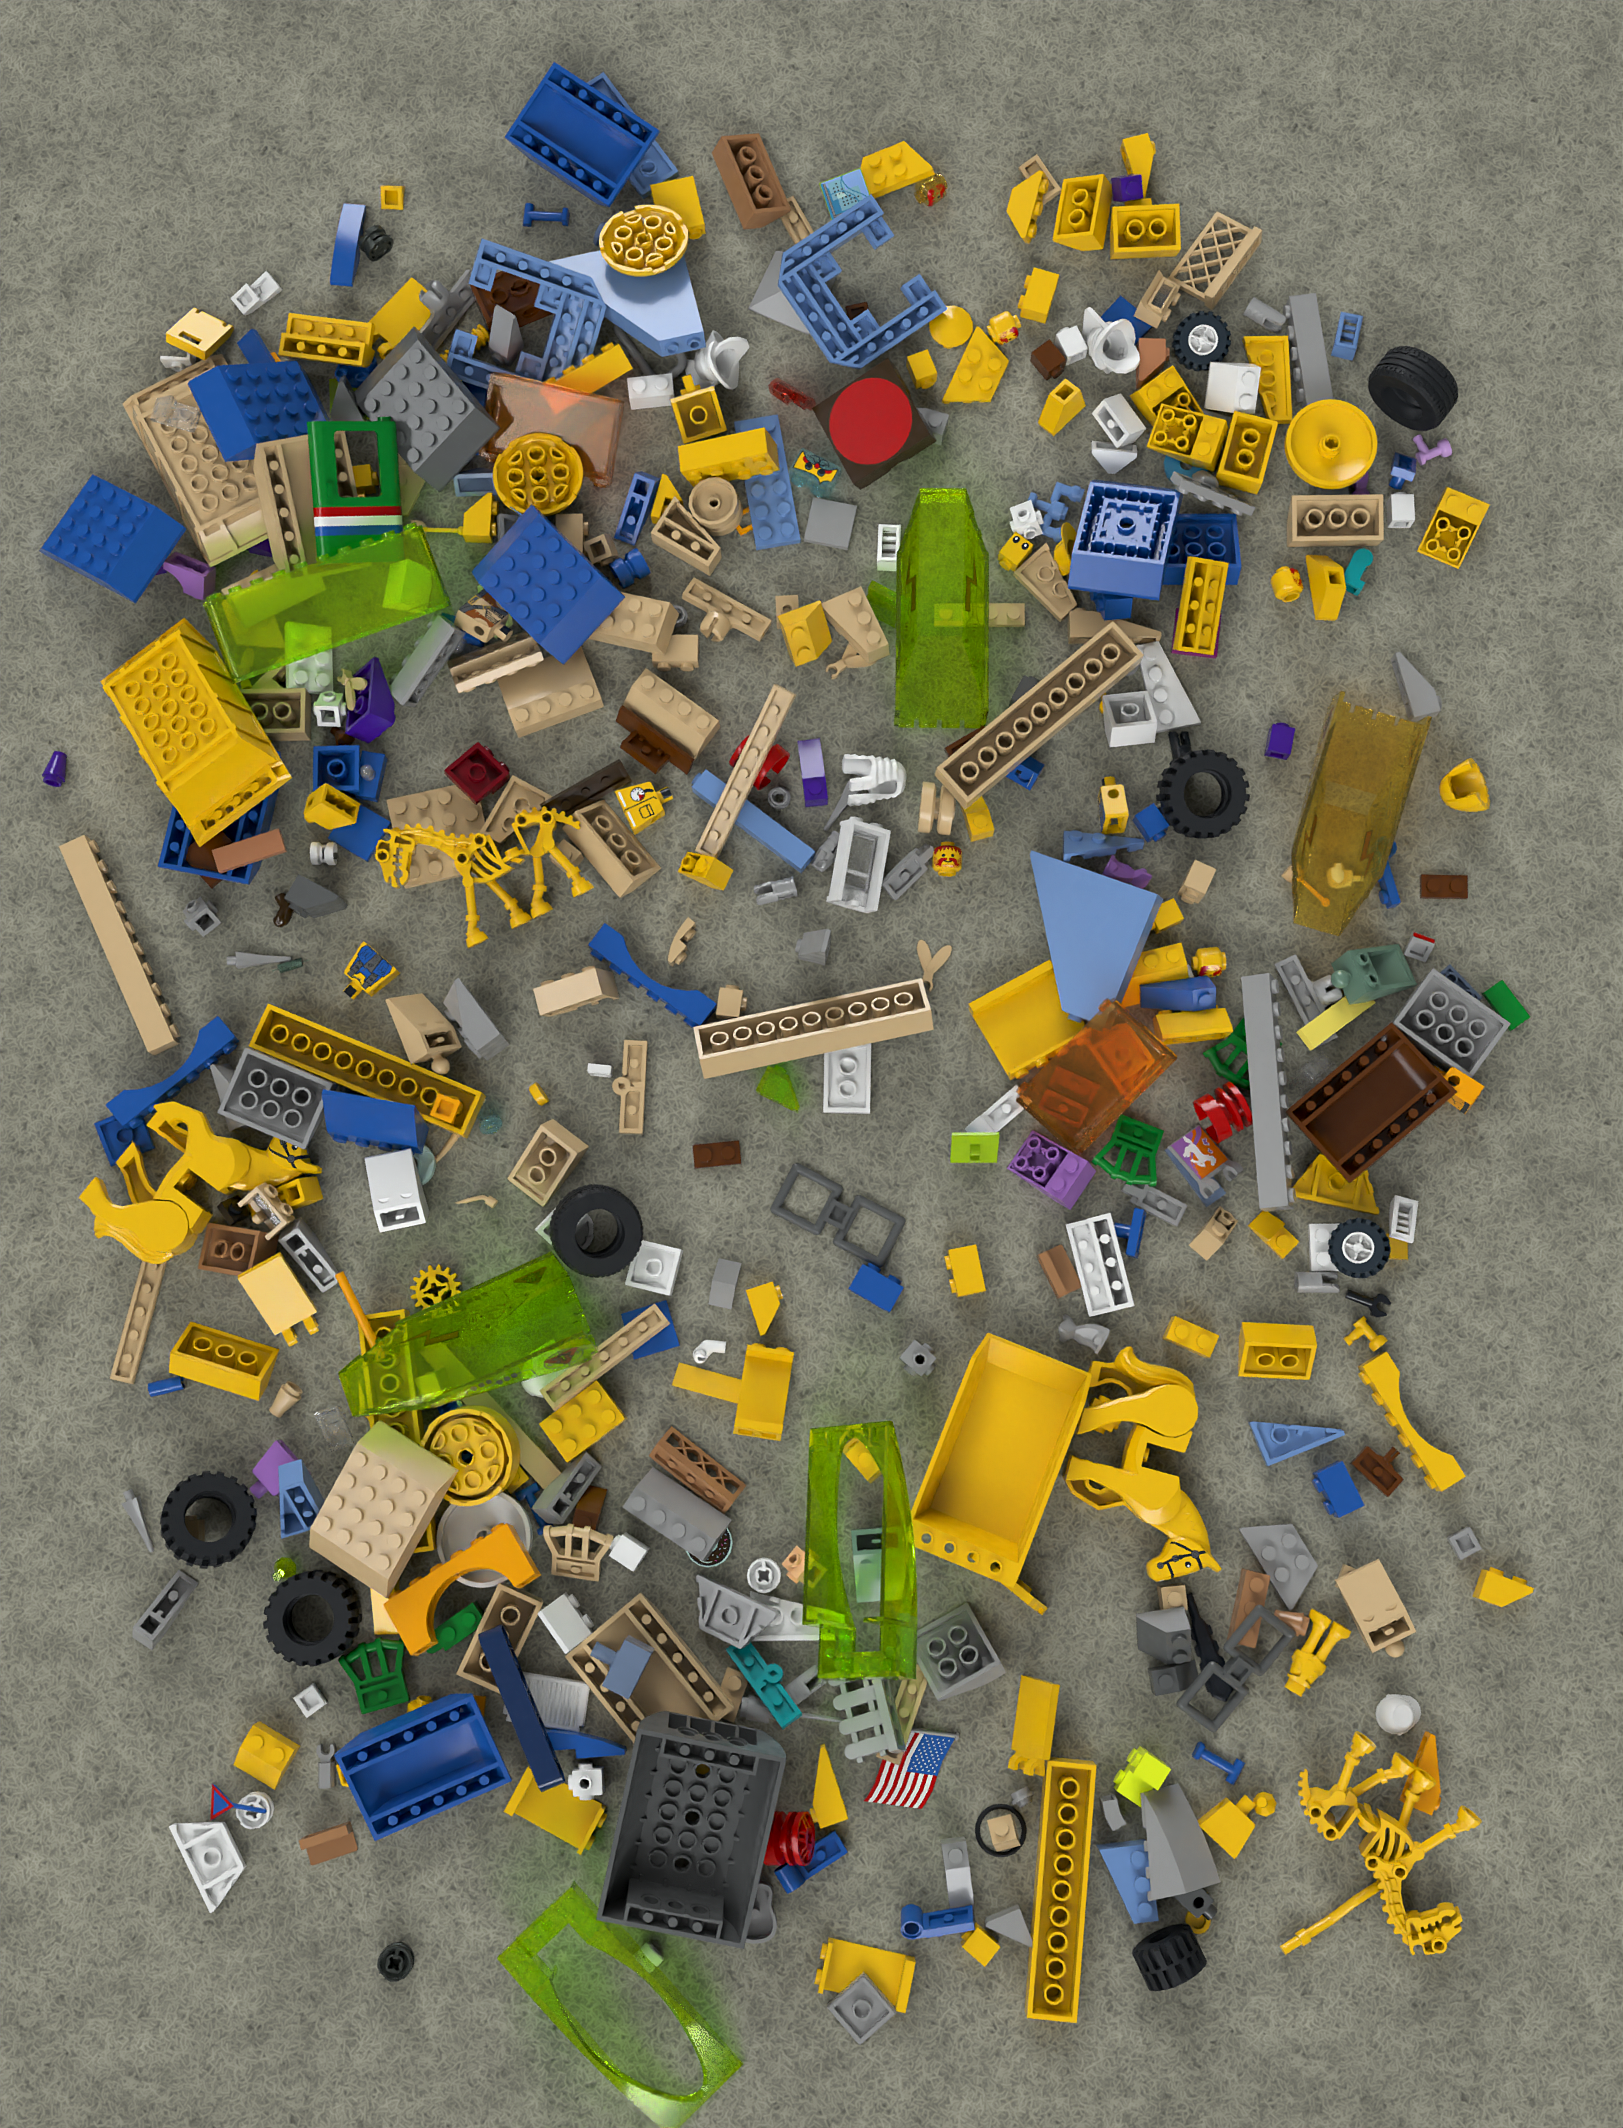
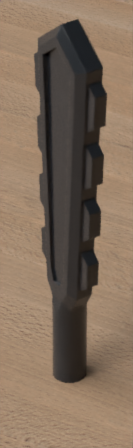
(1207, 1650)

